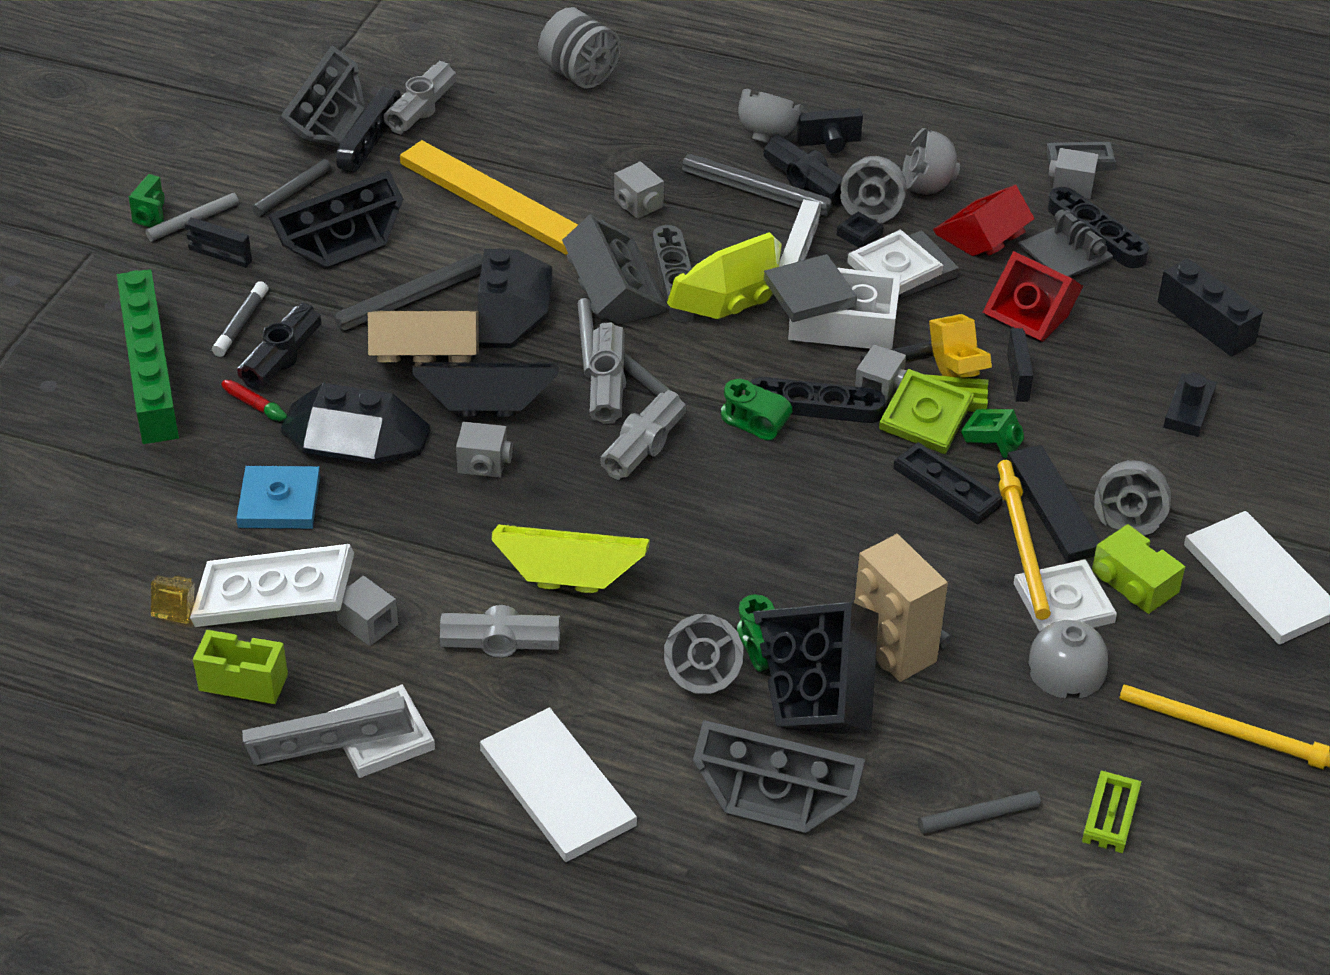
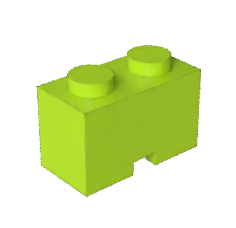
(1137, 570)
(239, 667)

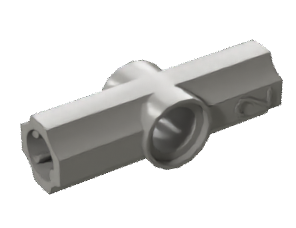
(420, 97)
(607, 373)
(643, 435)
(500, 631)

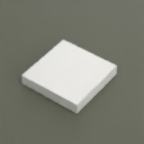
(897, 255)
(1071, 595)
(386, 752)

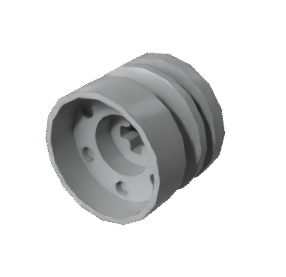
(579, 47)

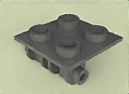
(1067, 246)

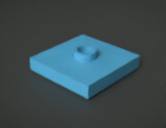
(278, 497)

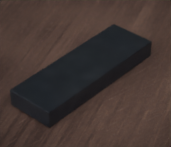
(947, 483)

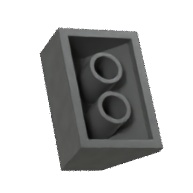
(613, 272)

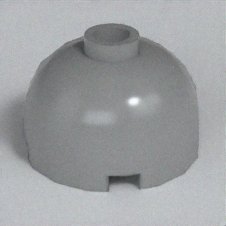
(767, 115)
(931, 163)
(873, 188)
(1134, 496)
(703, 653)
(1068, 659)

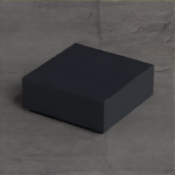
(860, 230)

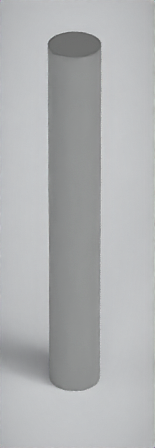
(201, 213)
(586, 332)

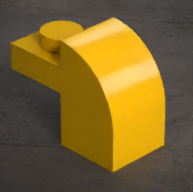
(956, 347)

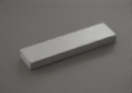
(328, 731)

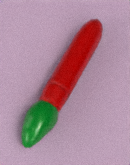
(254, 400)

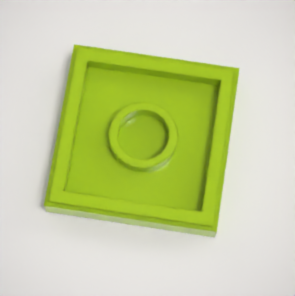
(926, 411)

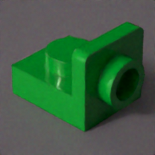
(147, 202)
(994, 426)

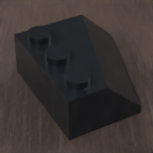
(821, 666)

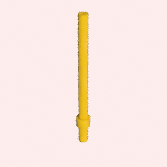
(1011, 491)
(1316, 754)

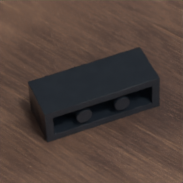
(1210, 307)

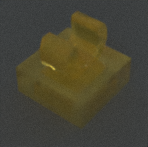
(172, 598)

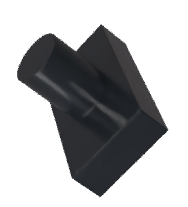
(830, 128)
(1190, 404)

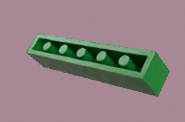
(147, 357)

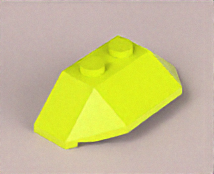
(728, 279)
(568, 557)

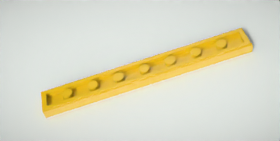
(488, 194)

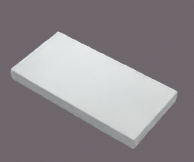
(1261, 576)
(273, 585)
(558, 784)

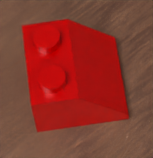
(987, 222)
(1032, 297)

